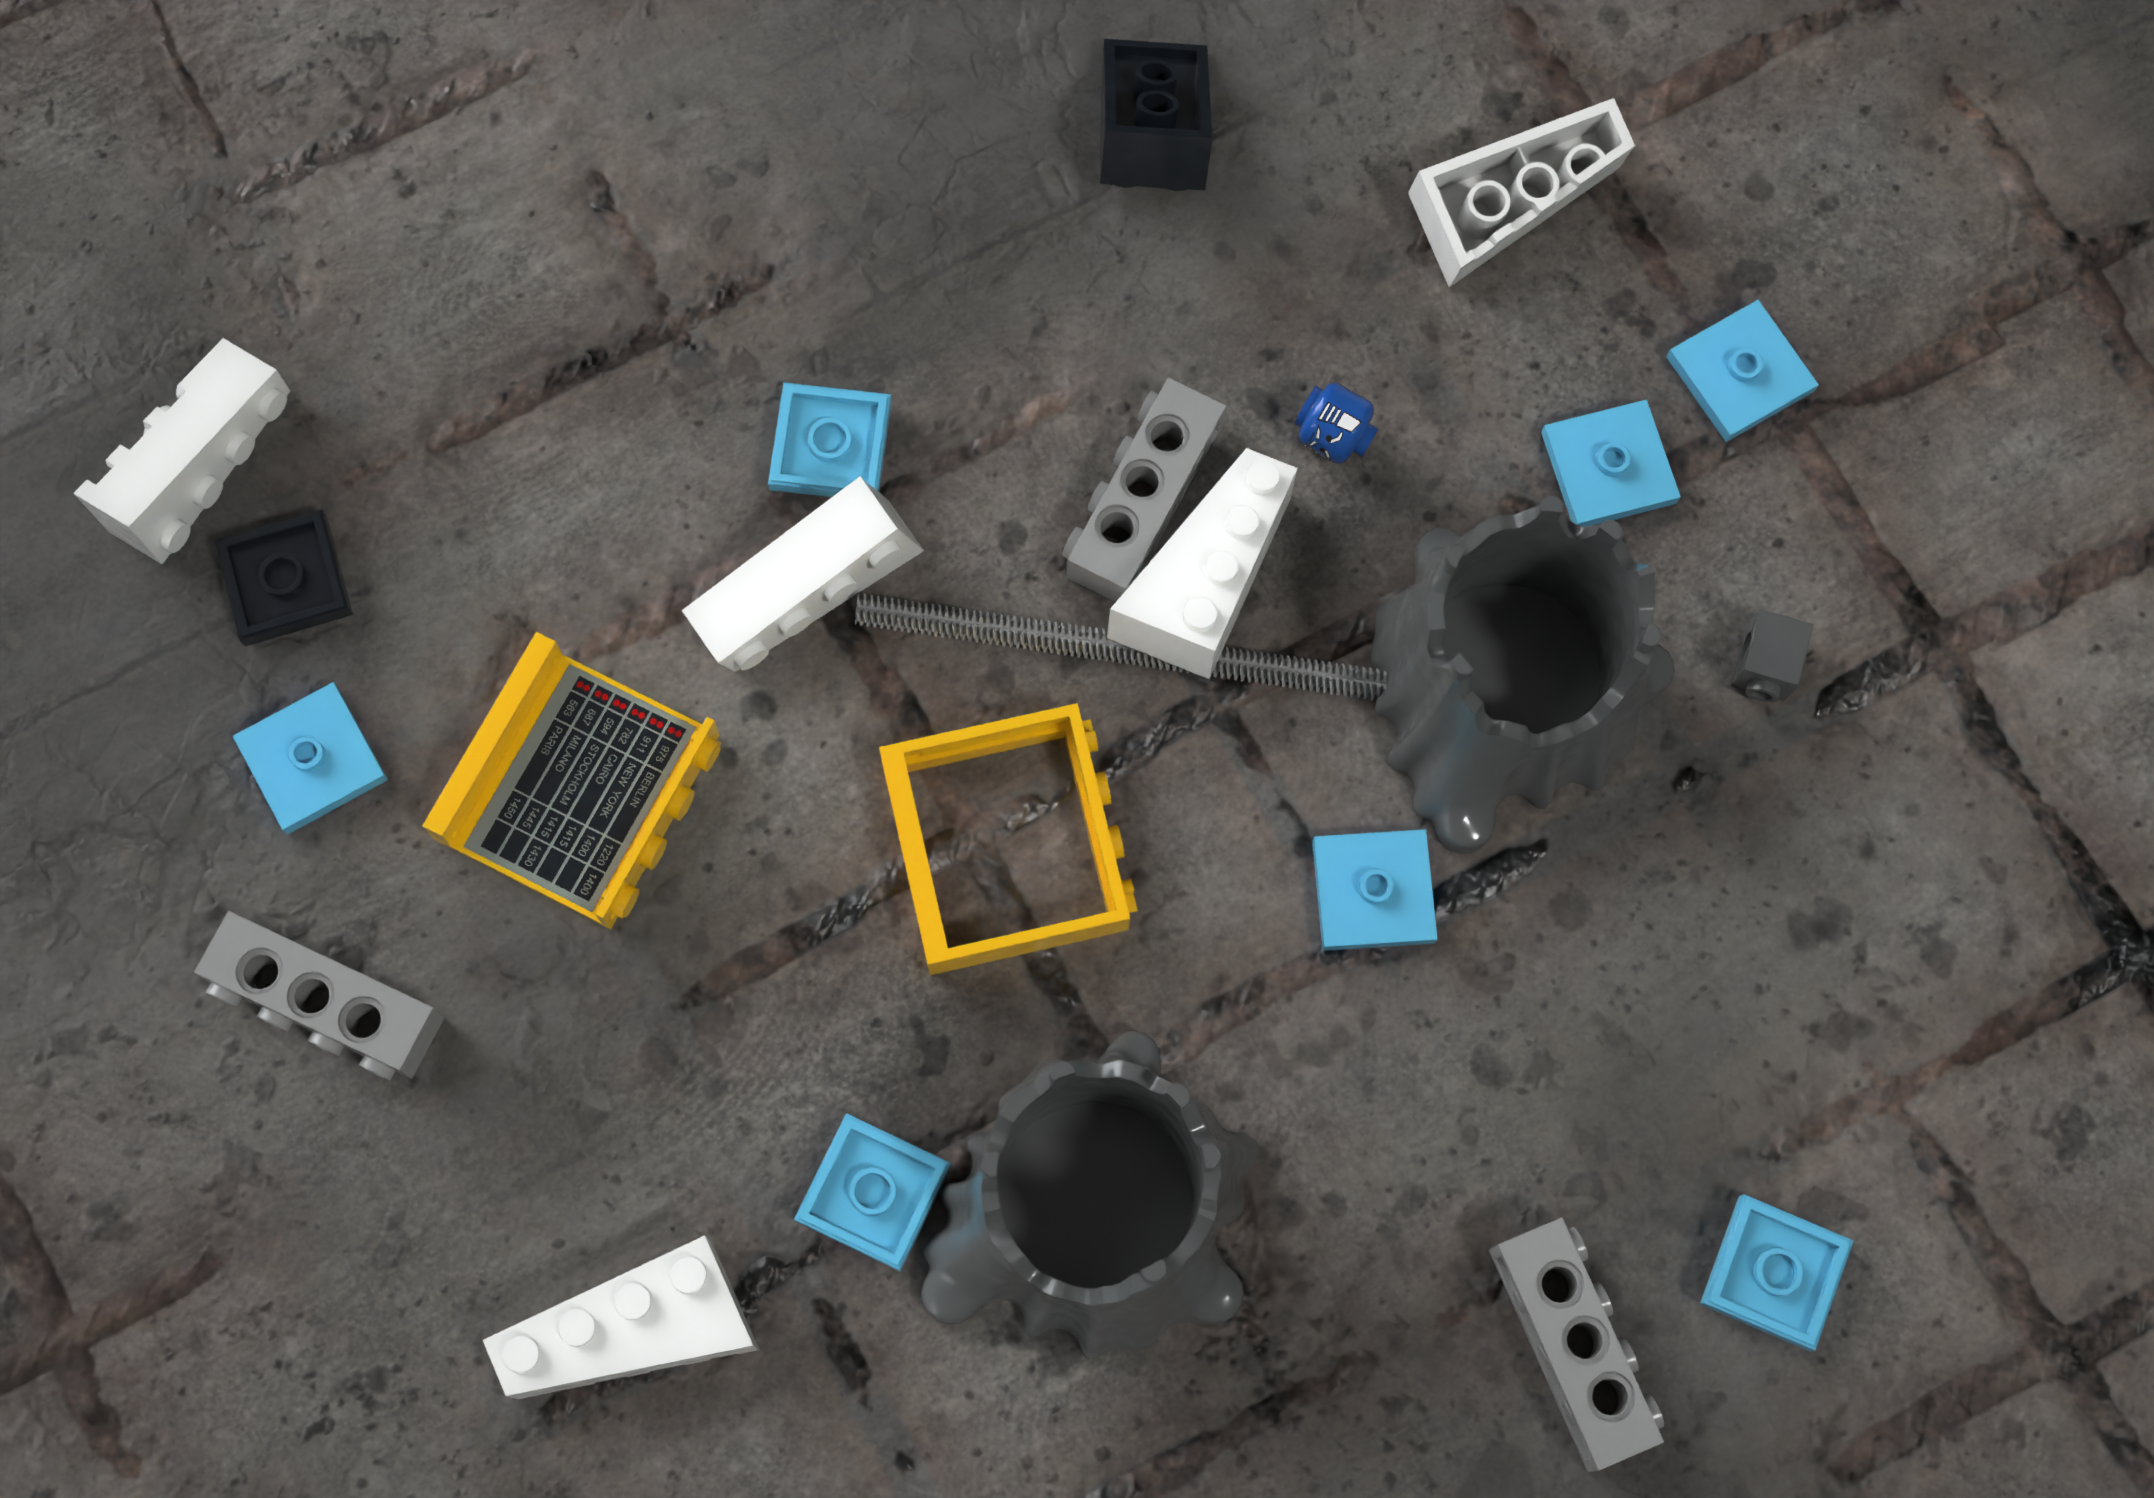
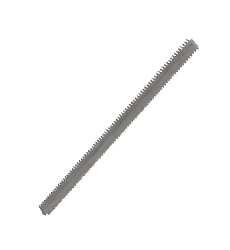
(1094, 643)

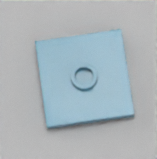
(1742, 370)
(828, 439)
(1610, 464)
(310, 758)
(1374, 890)
(873, 1192)
(1776, 1273)

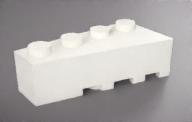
(1511, 186)
(186, 451)
(802, 576)
(1201, 576)
(636, 1323)

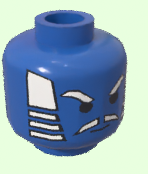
(1336, 423)

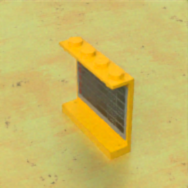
(573, 784)

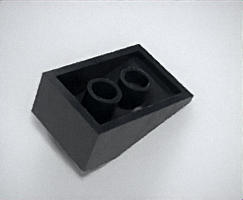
(1155, 115)

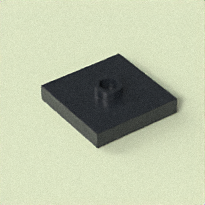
(283, 577)

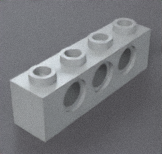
(1173, 413)
(244, 948)
(1598, 1437)

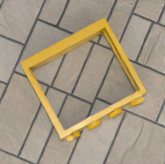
(1093, 794)

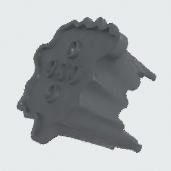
(1516, 665)
(1094, 1206)

